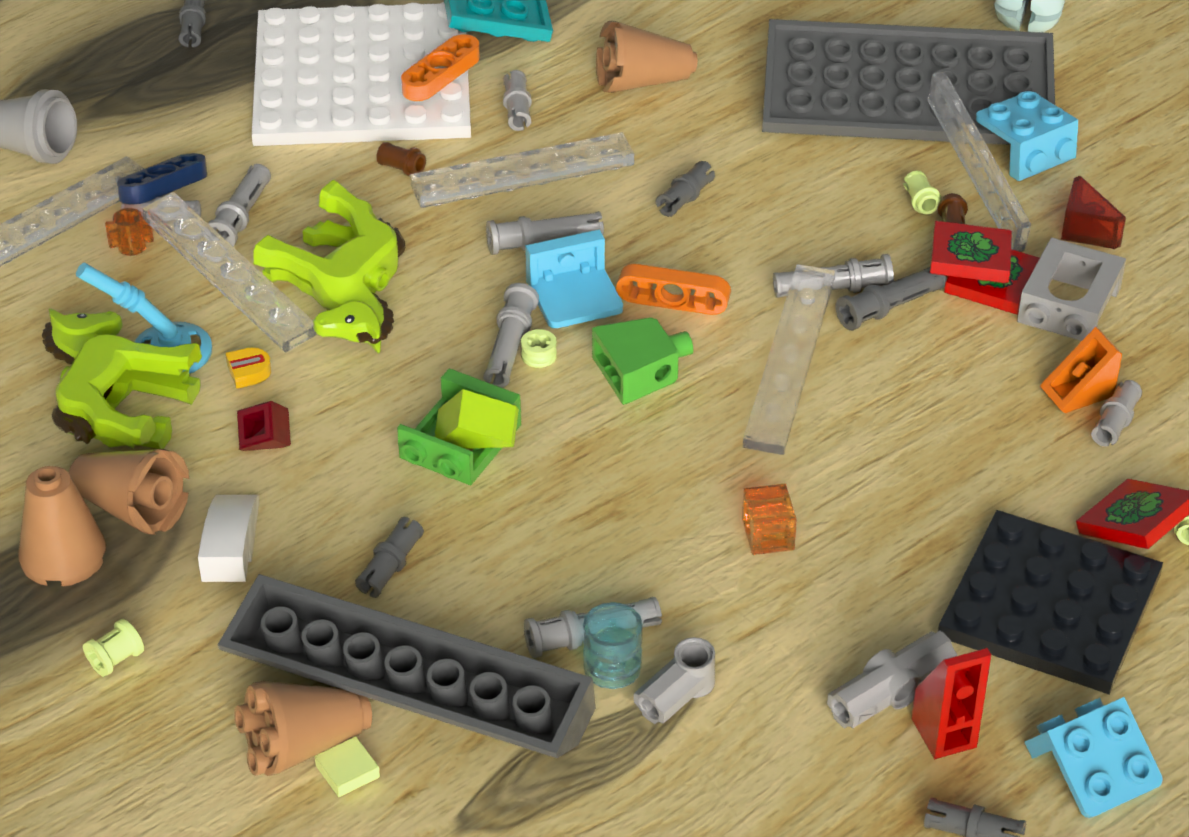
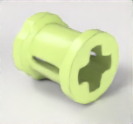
(113, 647)

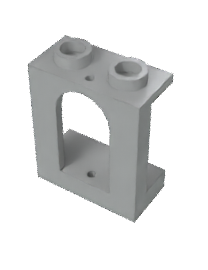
(1076, 266)

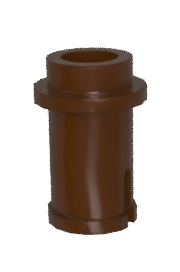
(404, 159)
(953, 208)

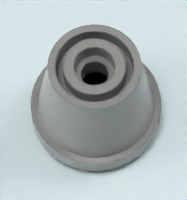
(39, 125)

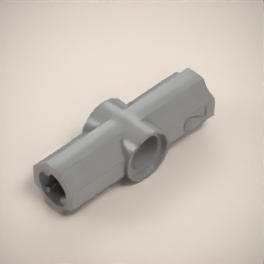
(889, 679)

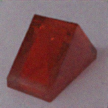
(1092, 217)

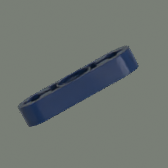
(162, 178)

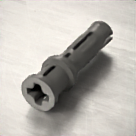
(877, 301)

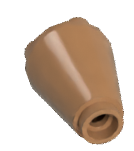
(296, 723)

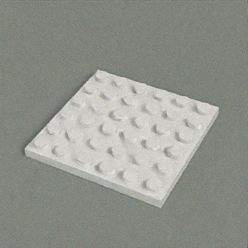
(340, 73)

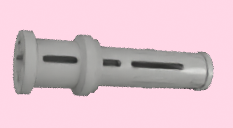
(233, 214)
(526, 232)
(851, 275)
(513, 323)
(568, 627)

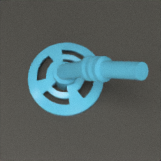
(163, 331)

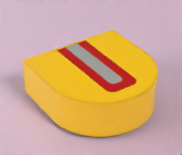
(248, 366)

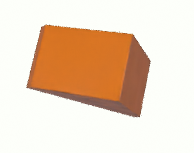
(1085, 374)

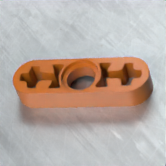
(425, 80)
(698, 303)

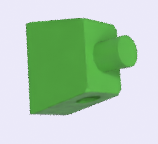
(638, 356)

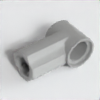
(683, 678)

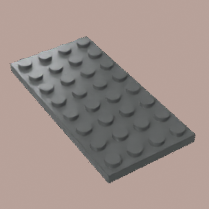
(880, 76)

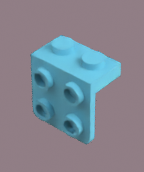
(1037, 131)
(572, 279)
(1099, 755)

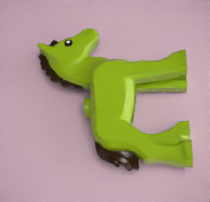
(348, 275)
(106, 372)

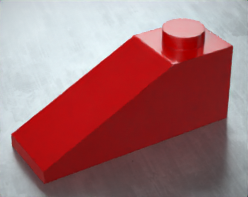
(951, 703)

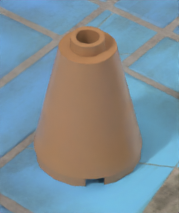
(640, 58)
(134, 486)
(58, 530)

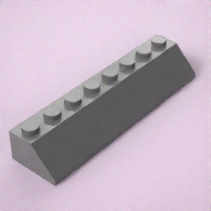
(412, 666)

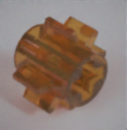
(129, 232)

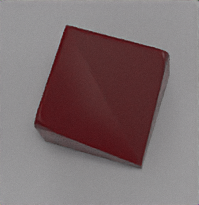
(263, 427)

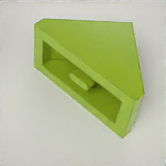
(477, 421)

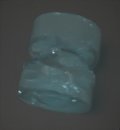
(612, 645)

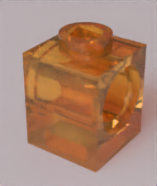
(769, 519)

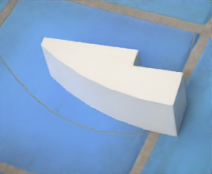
(228, 538)

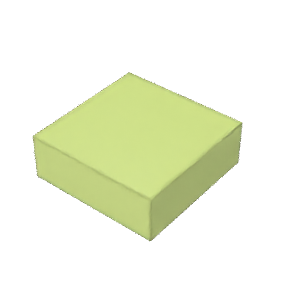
(347, 766)

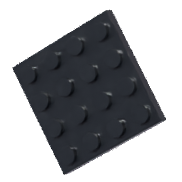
(1051, 601)

